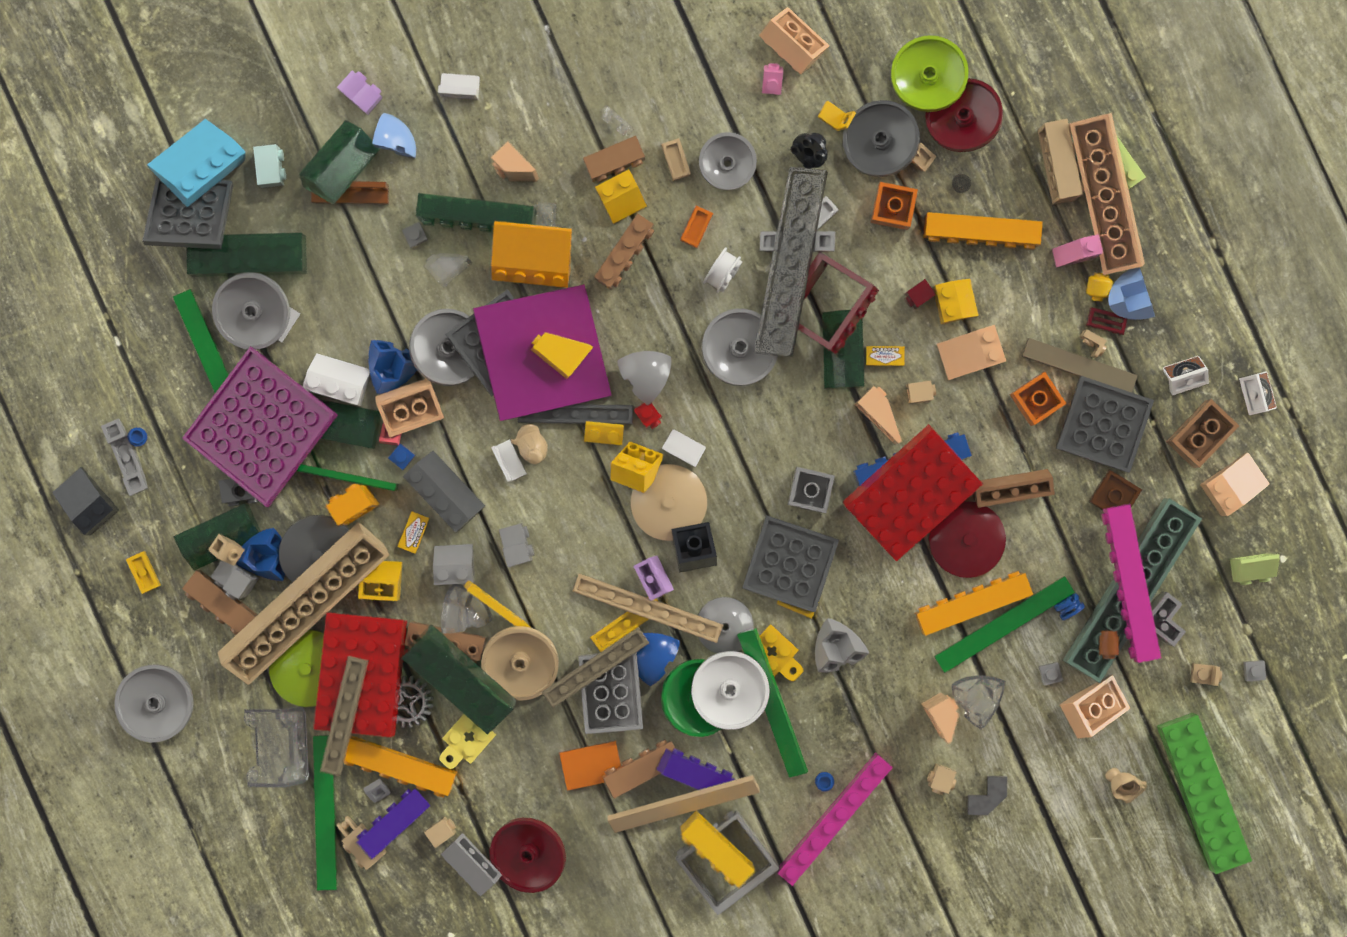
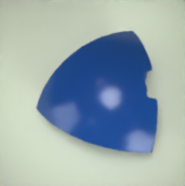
(389, 366)
(262, 555)
(655, 657)

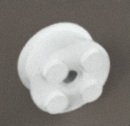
(723, 271)

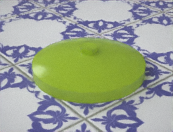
(929, 73)
(298, 670)

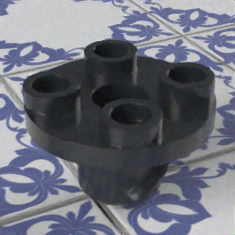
(810, 149)

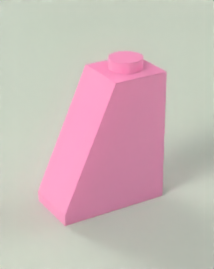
(1077, 251)

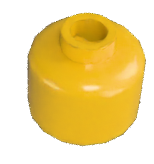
(1099, 286)

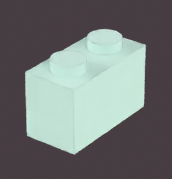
(269, 166)

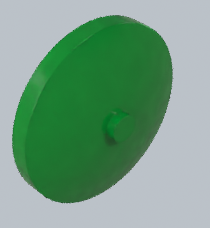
(678, 701)

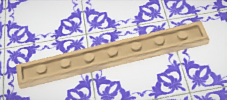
(649, 609)
(684, 804)

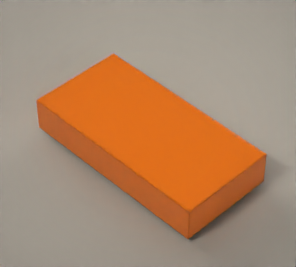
(696, 226)

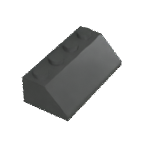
(444, 491)

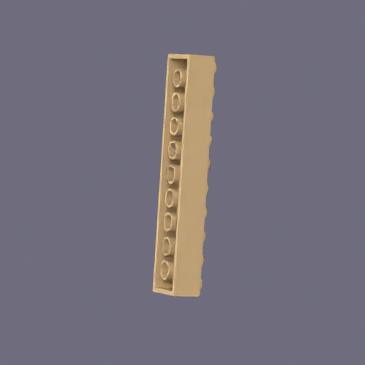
(303, 603)

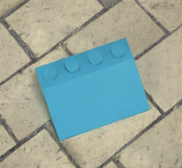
(197, 161)

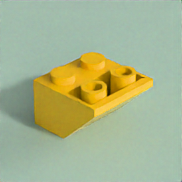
(636, 467)
(382, 582)

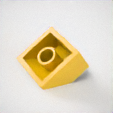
(621, 196)
(955, 301)

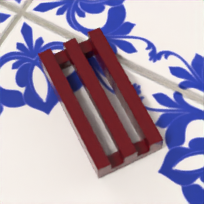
(1094, 310)

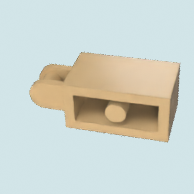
(351, 846)

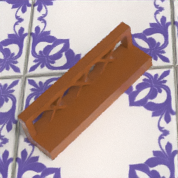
(361, 193)

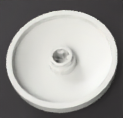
(730, 690)

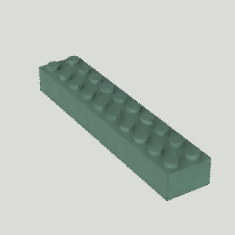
(1159, 549)

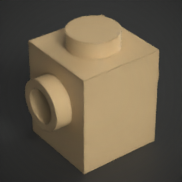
(226, 549)
(941, 779)

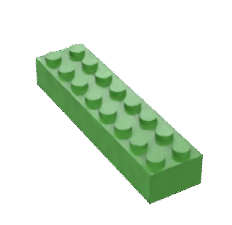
(1204, 793)

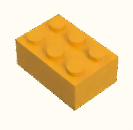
(352, 505)

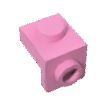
(772, 79)

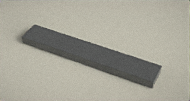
(583, 412)

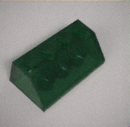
(338, 162)
(847, 366)
(353, 425)
(234, 524)

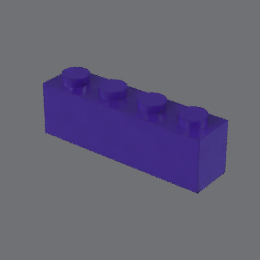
(691, 771)
(392, 824)

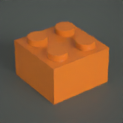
(894, 206)
(1037, 399)

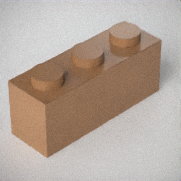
(614, 159)

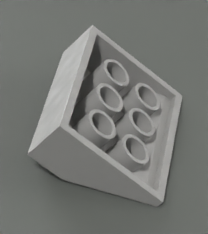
(613, 698)

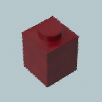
(919, 294)

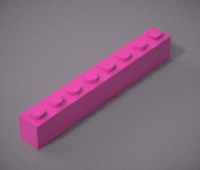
(1131, 583)
(834, 818)

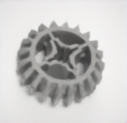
(411, 709)

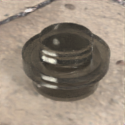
(961, 183)

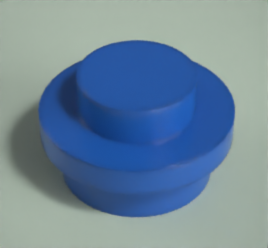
(137, 437)
(824, 781)

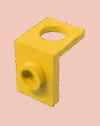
(835, 117)

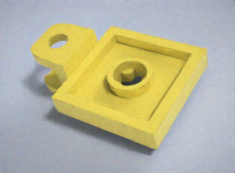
(459, 747)

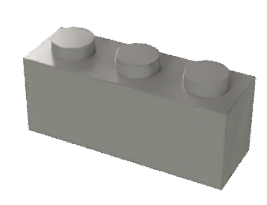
(471, 864)

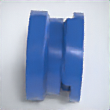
(1069, 606)

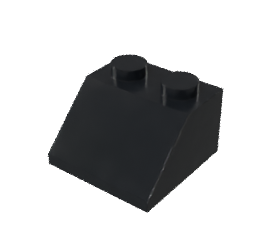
(694, 547)

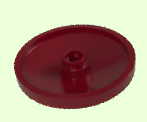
(969, 121)
(968, 541)
(528, 855)

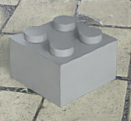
(811, 490)

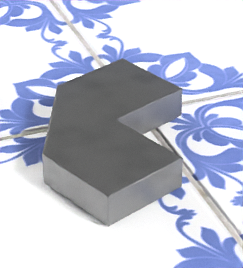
(986, 803)

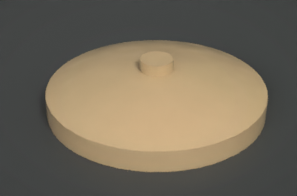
(670, 502)
(521, 661)

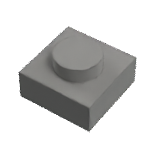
(414, 234)
(1254, 670)
(1050, 673)
(377, 790)

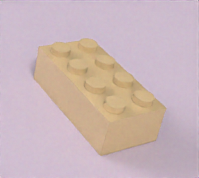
(1060, 161)

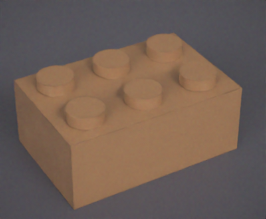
(1202, 433)

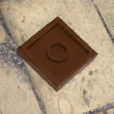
(1114, 492)

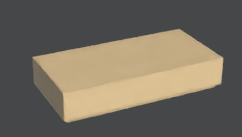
(676, 159)

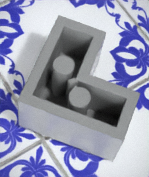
(516, 545)
(234, 580)
(1163, 610)

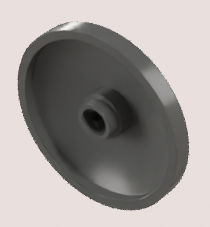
(881, 138)
(307, 542)

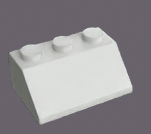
(337, 379)

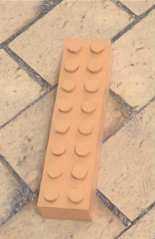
(1107, 193)

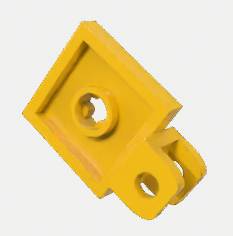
(785, 652)

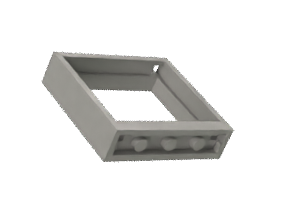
(748, 885)

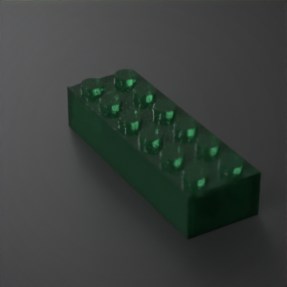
(470, 212)
(250, 254)
(459, 679)

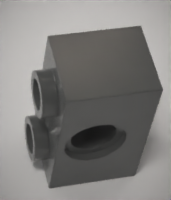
(230, 494)

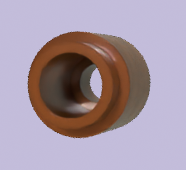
(1109, 644)

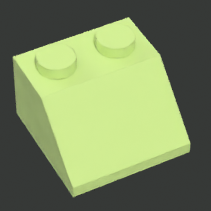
(1254, 568)

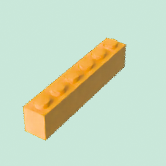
(982, 229)
(974, 603)
(400, 766)

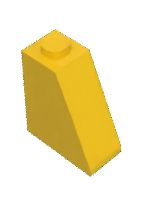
(560, 352)

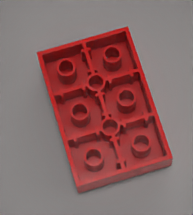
(912, 492)
(368, 639)

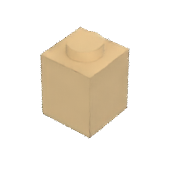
(920, 392)
(440, 831)

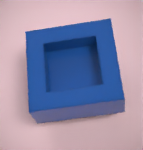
(401, 456)

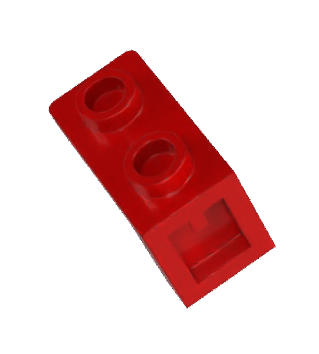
(648, 415)

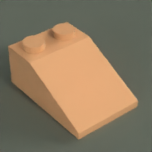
(971, 352)
(878, 411)
(1235, 485)
(1095, 707)

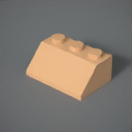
(793, 40)
(513, 165)
(409, 407)
(943, 715)

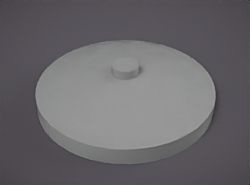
(251, 310)
(730, 348)
(434, 353)
(154, 703)

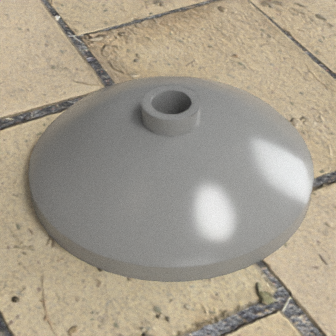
(730, 148)
(735, 615)

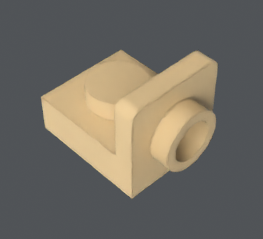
(923, 158)
(1091, 339)
(1206, 674)

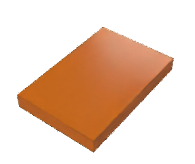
(587, 764)

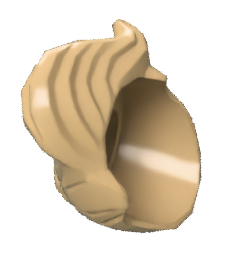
(531, 444)
(1125, 785)

